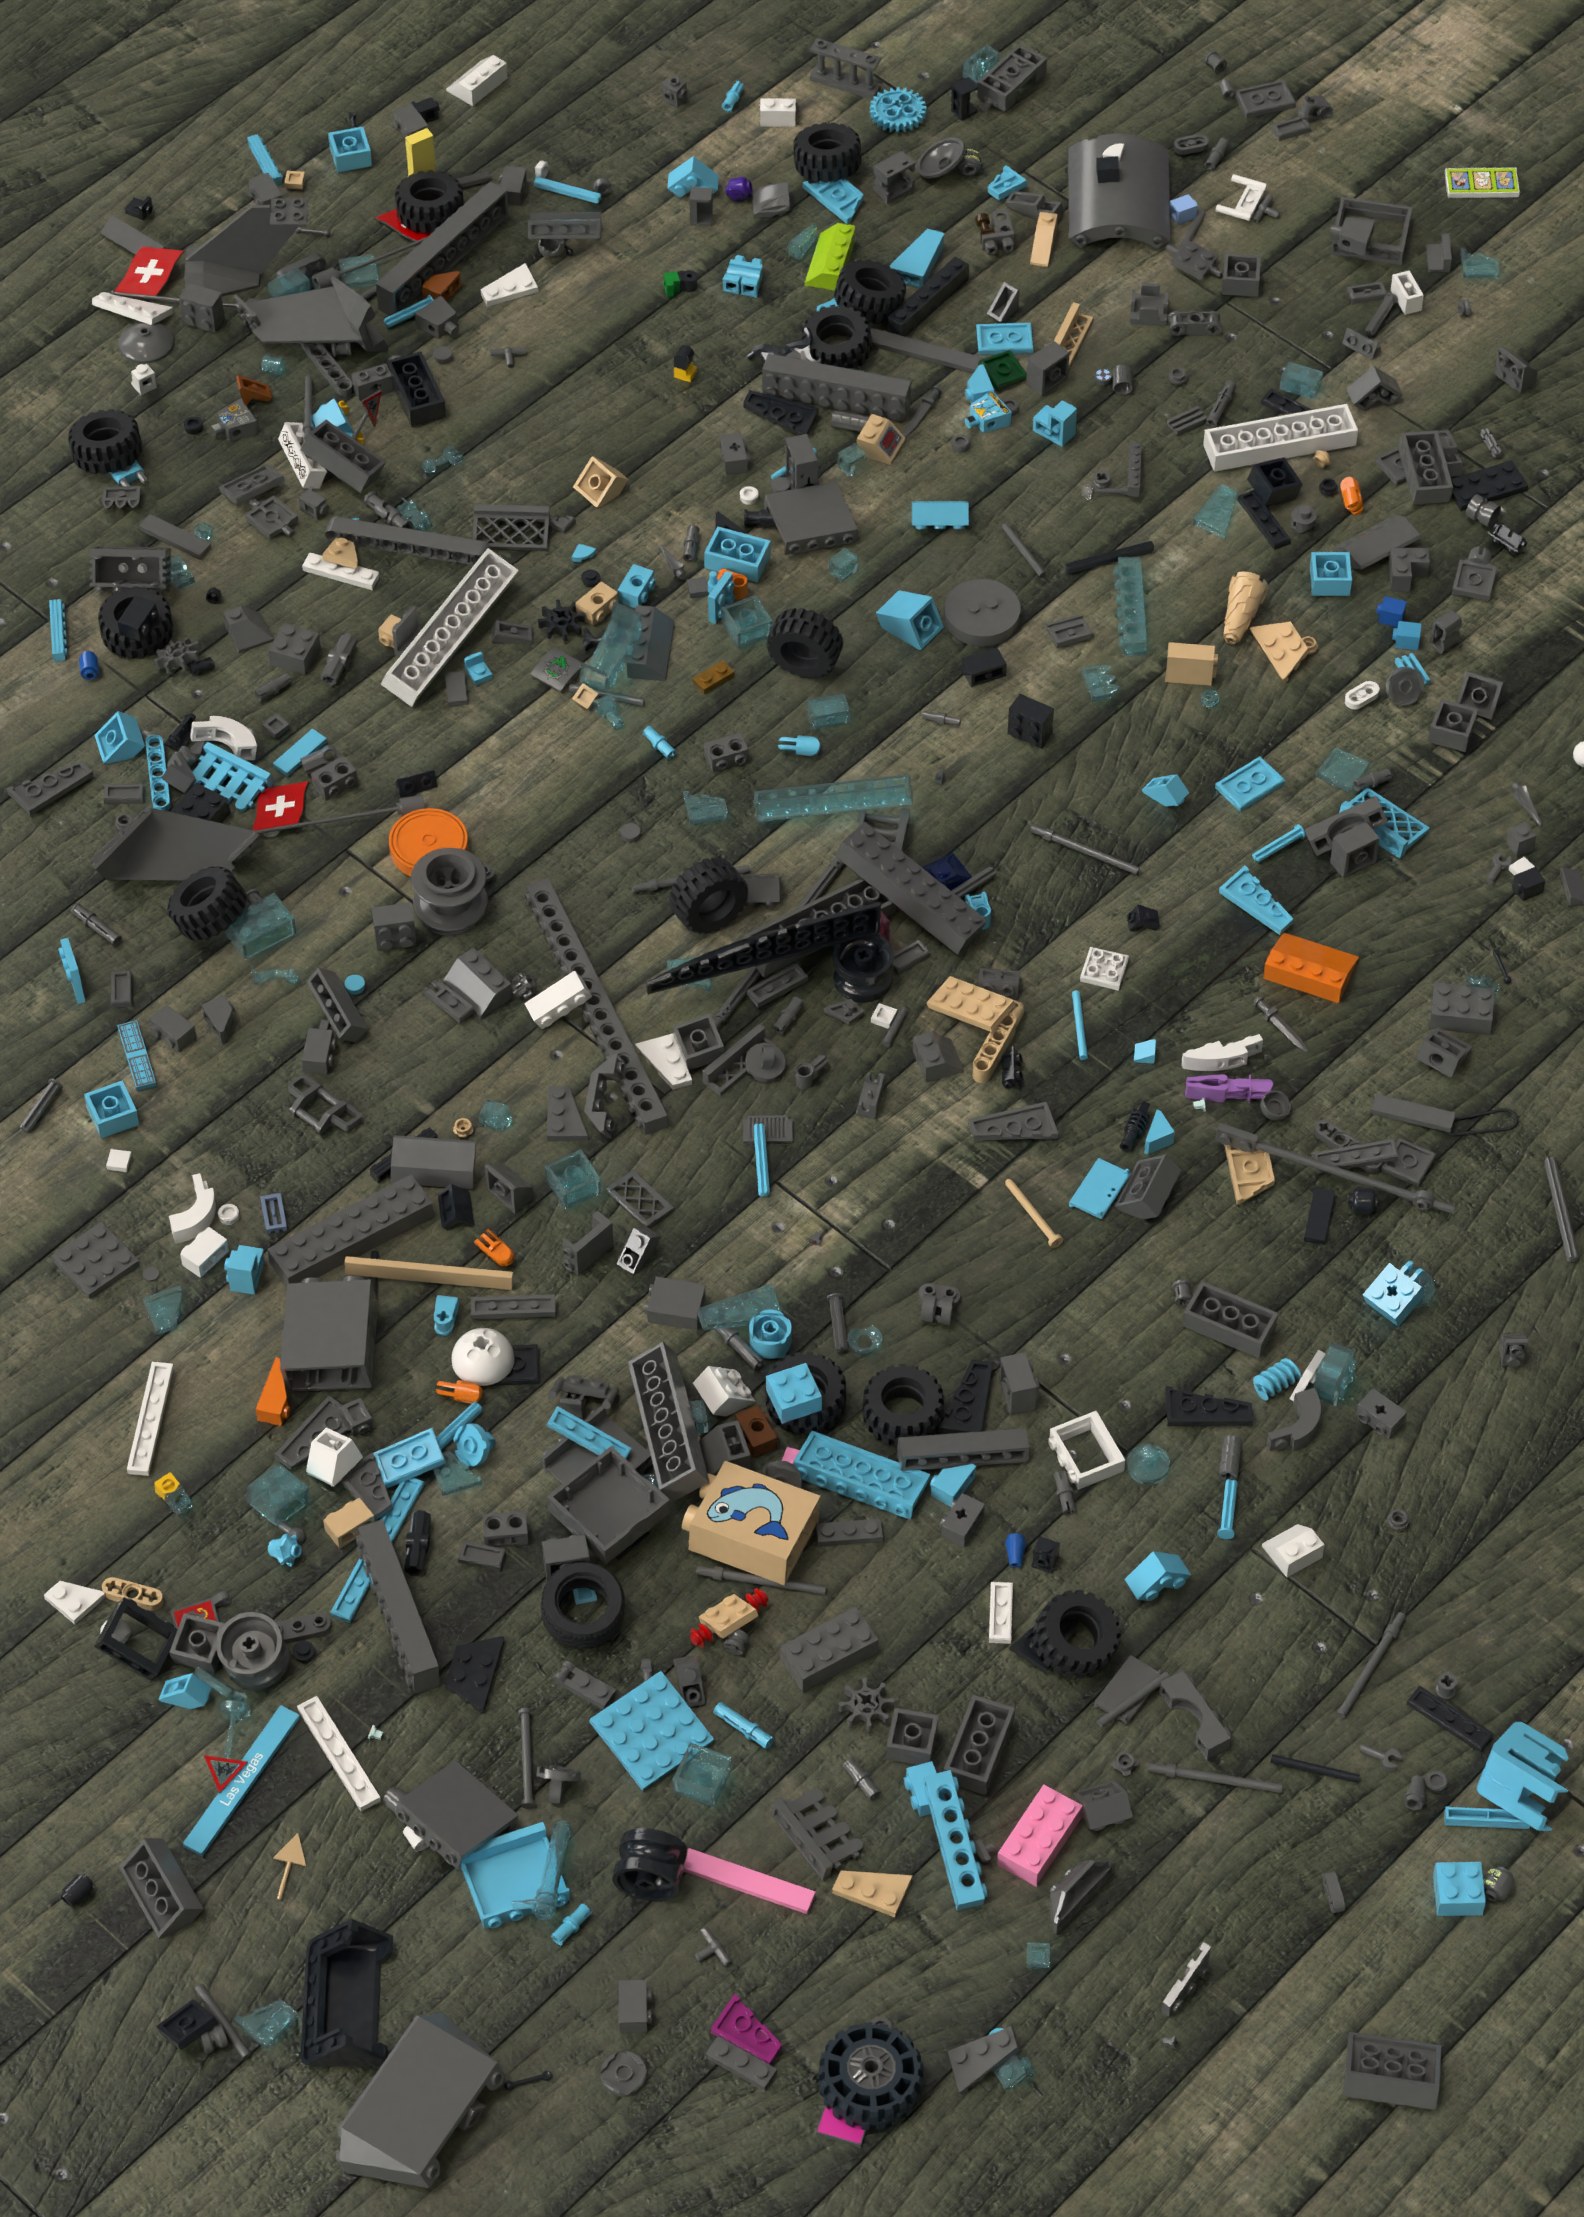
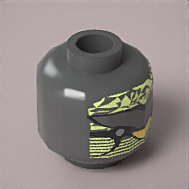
(970, 163)
(1498, 1884)

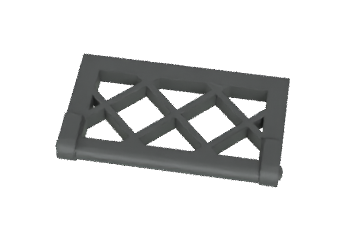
(657, 1215)

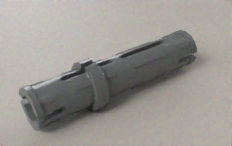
(1223, 398)
(90, 920)
(732, 1338)

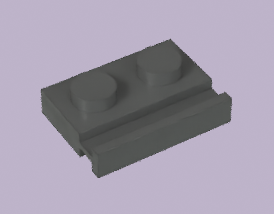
(1069, 631)

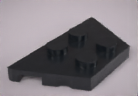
(474, 1670)

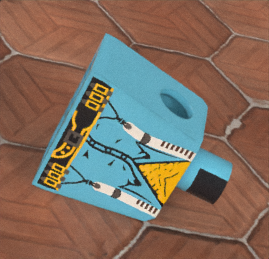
(988, 413)

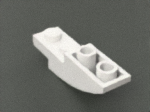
(1216, 1057)

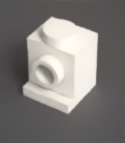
(141, 374)

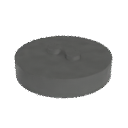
(982, 612)

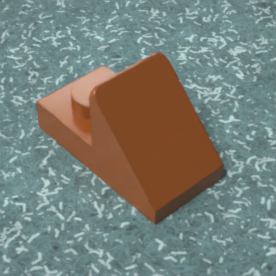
(253, 389)

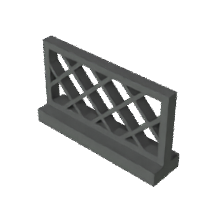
(511, 515)

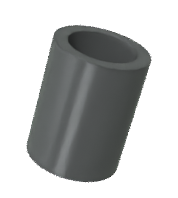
(1227, 89)

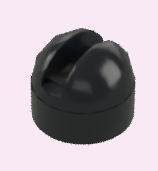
(216, 599)

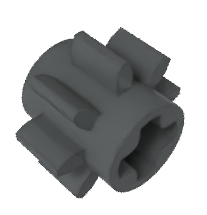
(523, 985)

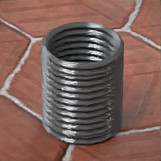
(1122, 379)

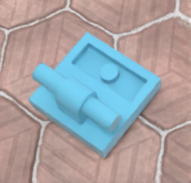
(720, 594)

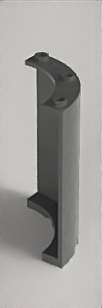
(1125, 209)

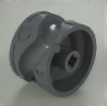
(252, 1650)

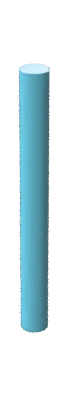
(1079, 1025)

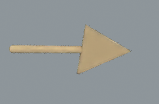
(290, 1853)

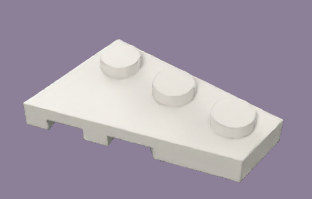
(510, 286)
(666, 1059)

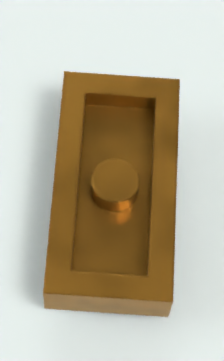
(713, 677)

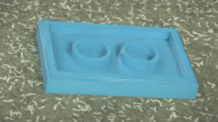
(1002, 337)
(1250, 784)
(409, 1458)

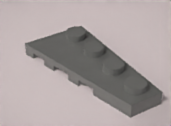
(43, 791)
(1019, 1123)
(298, 1446)

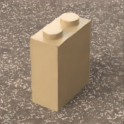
(1191, 664)

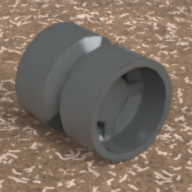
(1485, 512)
(929, 1309)

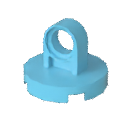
(473, 1444)

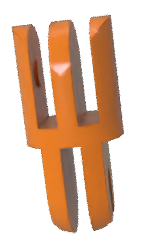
(1352, 495)

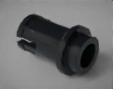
(201, 666)

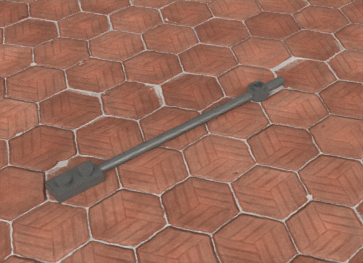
(1249, 1142)

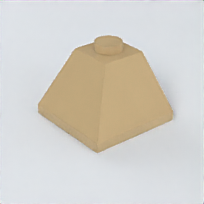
(600, 482)

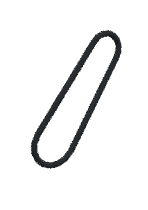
(1487, 1130)

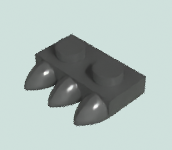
(121, 496)

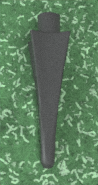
(675, 566)
(197, 750)
(1522, 797)

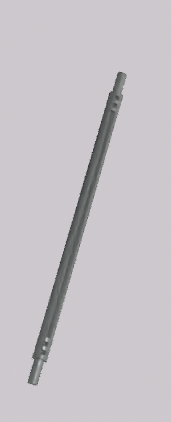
(753, 974)

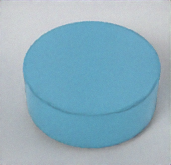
(354, 984)

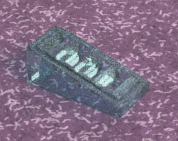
(801, 243)

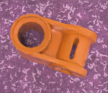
(740, 584)

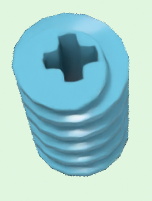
(1275, 1378)

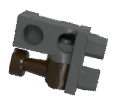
(997, 237)

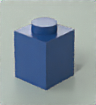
(1391, 611)

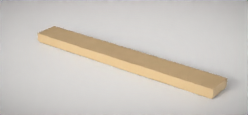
(428, 1273)

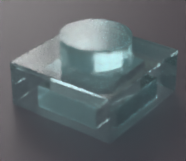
(1038, 1955)

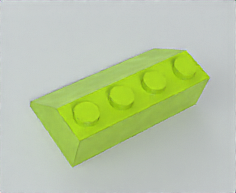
(831, 255)

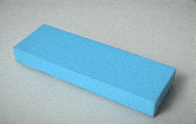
(306, 745)

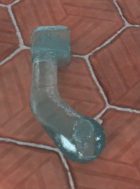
(291, 978)

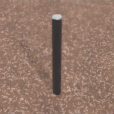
(1314, 1768)

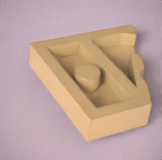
(341, 553)

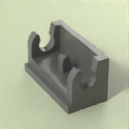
(871, 1096)

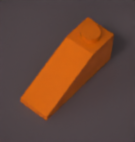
(273, 1401)

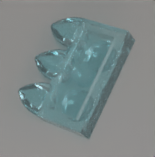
(1099, 682)

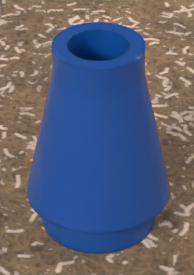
(1015, 1548)

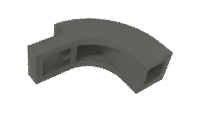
(1303, 1431)

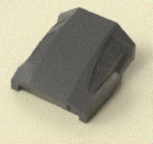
(771, 200)

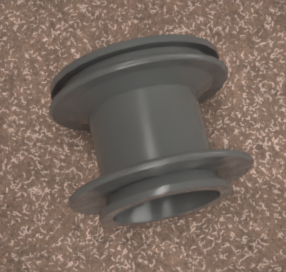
(449, 891)

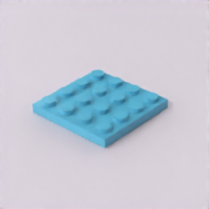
(650, 1730)

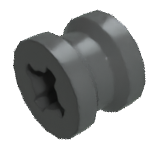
(736, 1642)

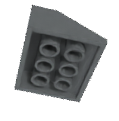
(1392, 2070)

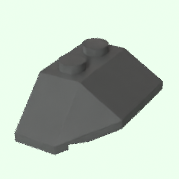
(1077, 1889)

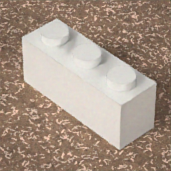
(558, 1000)

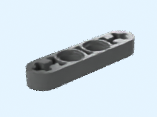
(1335, 1132)

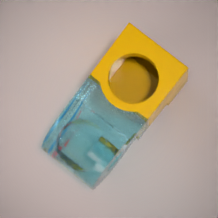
(173, 1494)

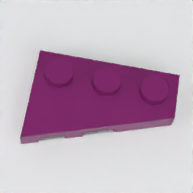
(743, 2030)

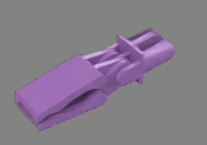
(1219, 1088)

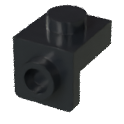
(1143, 917)

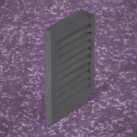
(777, 1128)

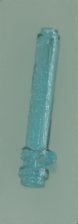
(547, 1895)

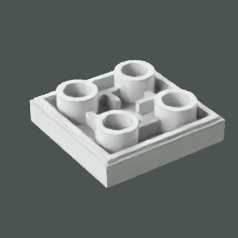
(1104, 968)

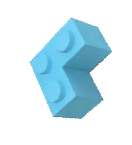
(692, 174)
(1056, 423)
(244, 1269)
(1155, 1573)

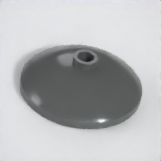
(941, 158)
(146, 342)

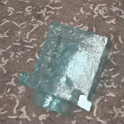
(1014, 2070)

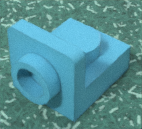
(477, 669)

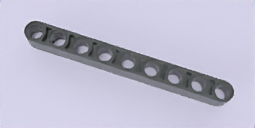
(406, 540)

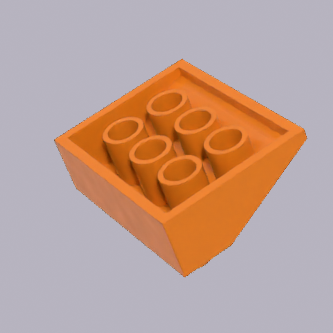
(1309, 967)

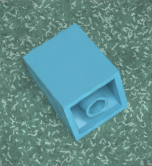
(911, 618)

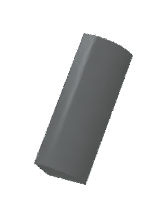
(127, 235)

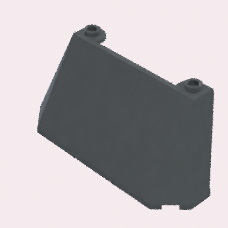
(415, 2103)

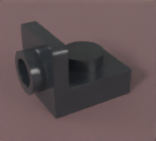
(139, 208)

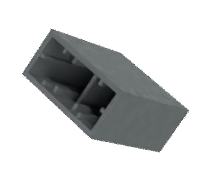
(329, 1334)

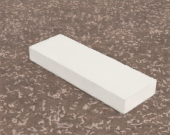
(1000, 1612)

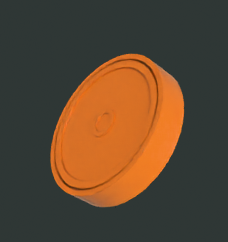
(422, 833)

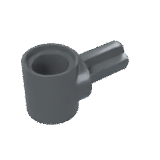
(807, 1072)

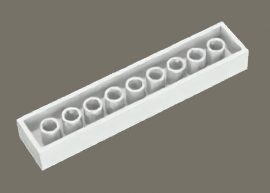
(449, 627)

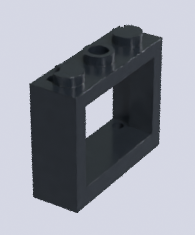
(127, 1655)

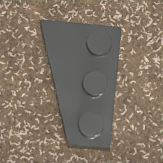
(563, 1116)
(367, 1484)
(1182, 1987)
(980, 2056)

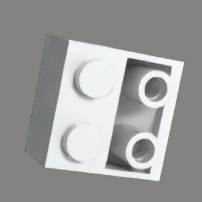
(723, 1390)
(332, 1457)

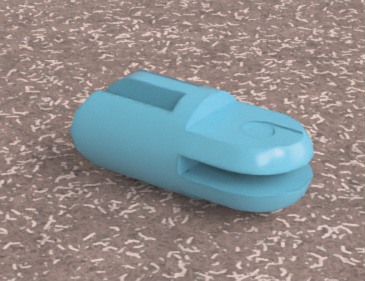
(804, 745)

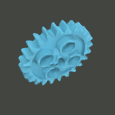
(898, 109)

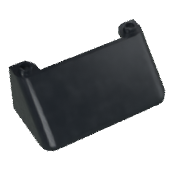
(343, 1996)

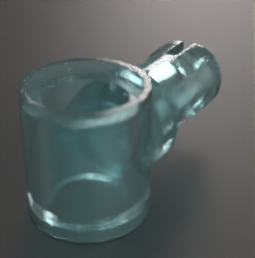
(607, 707)

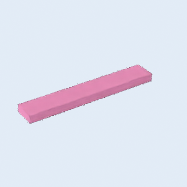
(748, 1881)

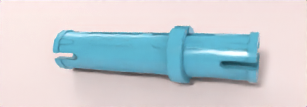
(751, 1730)

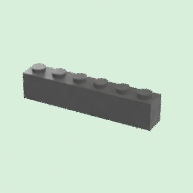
(963, 1449)

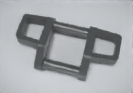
(331, 1115)

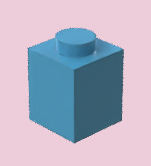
(1407, 635)

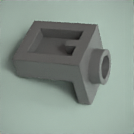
(357, 1416)

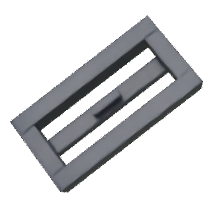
(275, 1227)

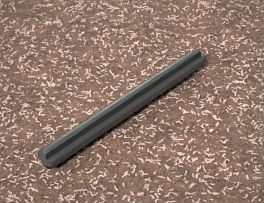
(1561, 1209)

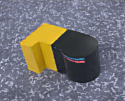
(684, 365)

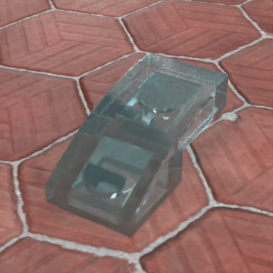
(179, 573)

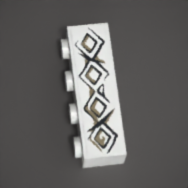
(307, 470)

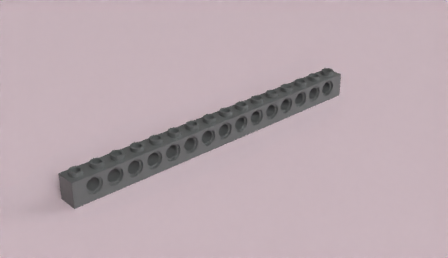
(598, 1008)

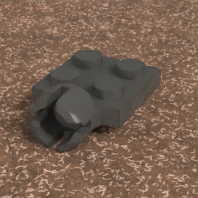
(1475, 575)

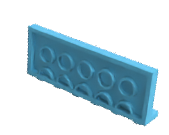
(860, 1474)

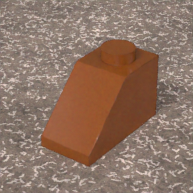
(442, 285)

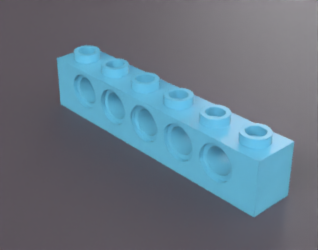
(963, 1896)

